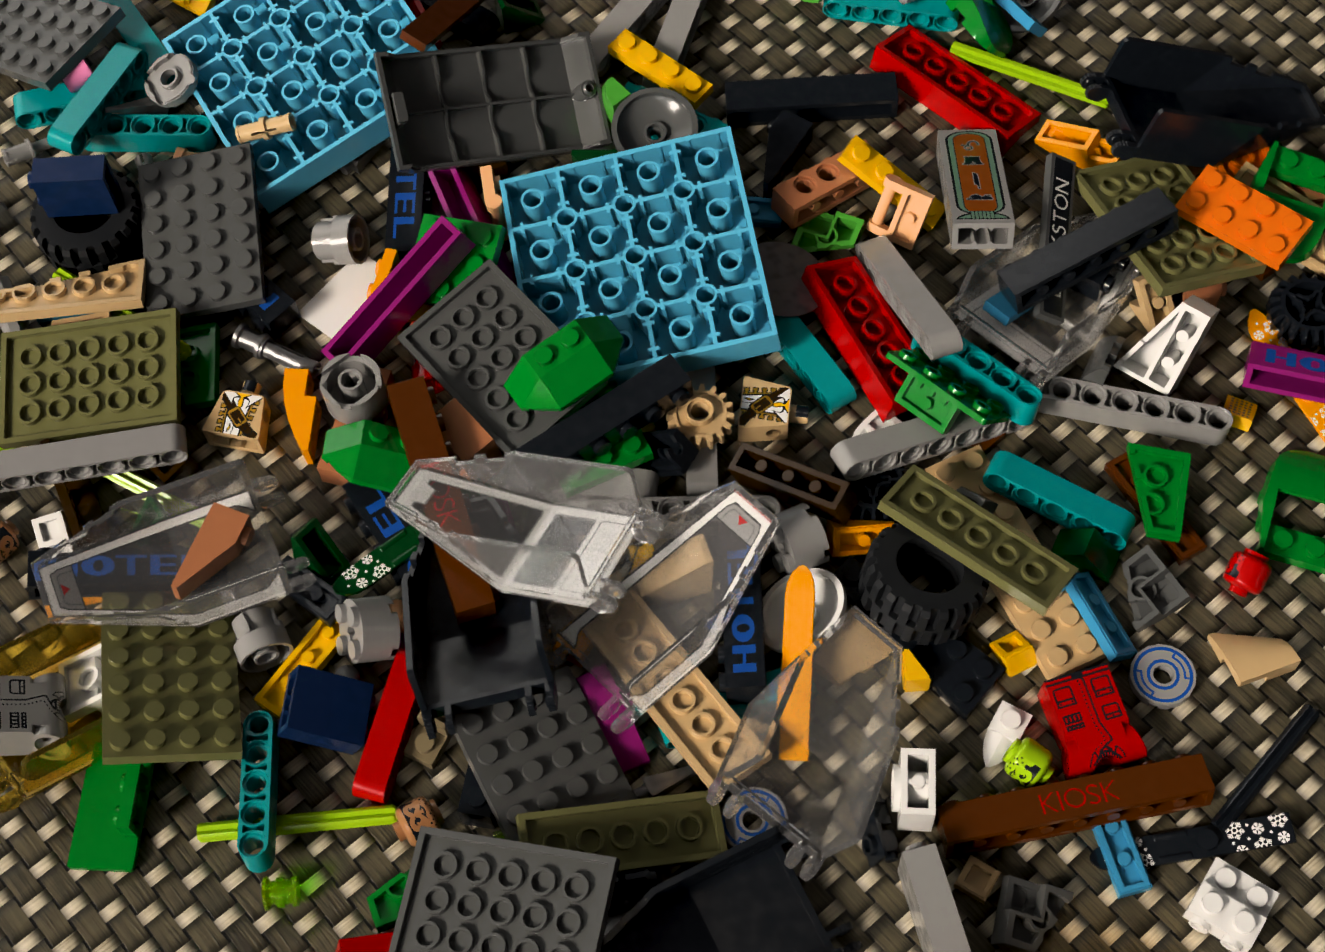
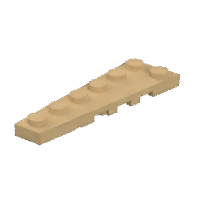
(112, 290)

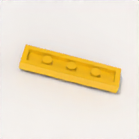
(659, 67)
(872, 169)
(313, 651)

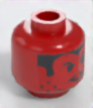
(1247, 572)

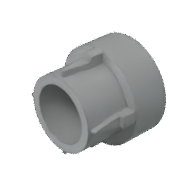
(341, 239)
(260, 640)

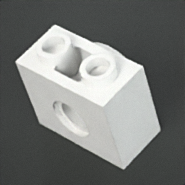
(914, 789)

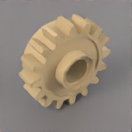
(705, 431)

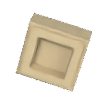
(977, 879)

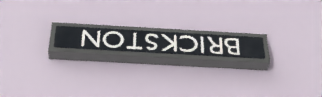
(1055, 222)

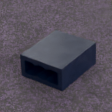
(75, 185)
(326, 710)

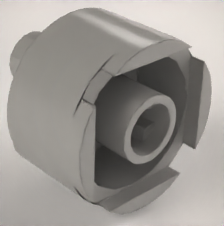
(353, 388)
(798, 540)
(367, 629)

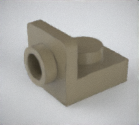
(424, 750)

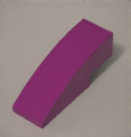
(626, 745)

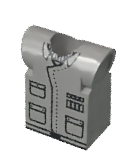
(31, 712)

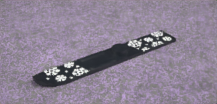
(1210, 841)

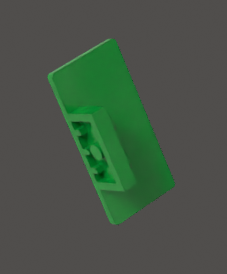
(938, 396)
(110, 817)

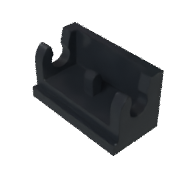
(671, 452)

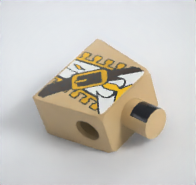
(767, 411)
(240, 419)

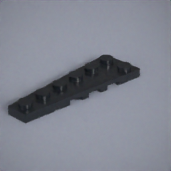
(955, 667)

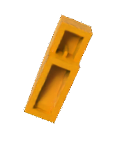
(1075, 143)
(302, 410)

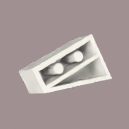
(1170, 347)

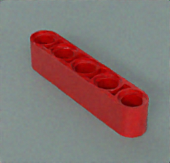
(387, 736)

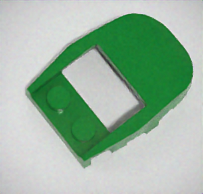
(985, 24)
(1301, 171)
(1299, 475)

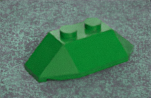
(566, 365)
(367, 454)

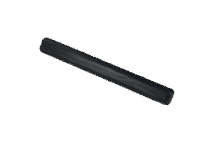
(1266, 767)

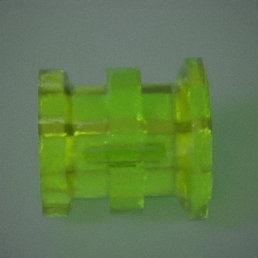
(281, 892)

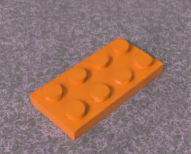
(1243, 217)

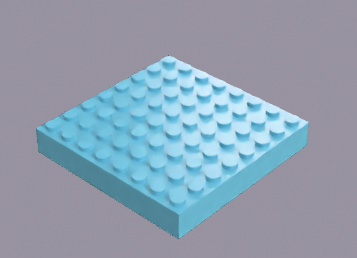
(301, 61)
(654, 245)

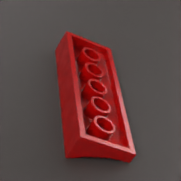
(952, 87)
(860, 328)

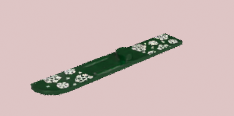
(378, 563)

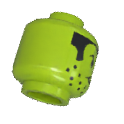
(1028, 762)

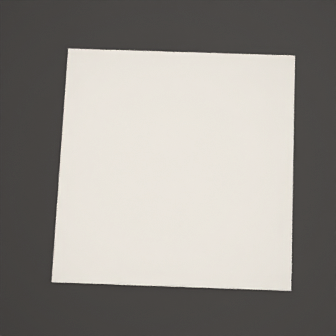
(340, 297)

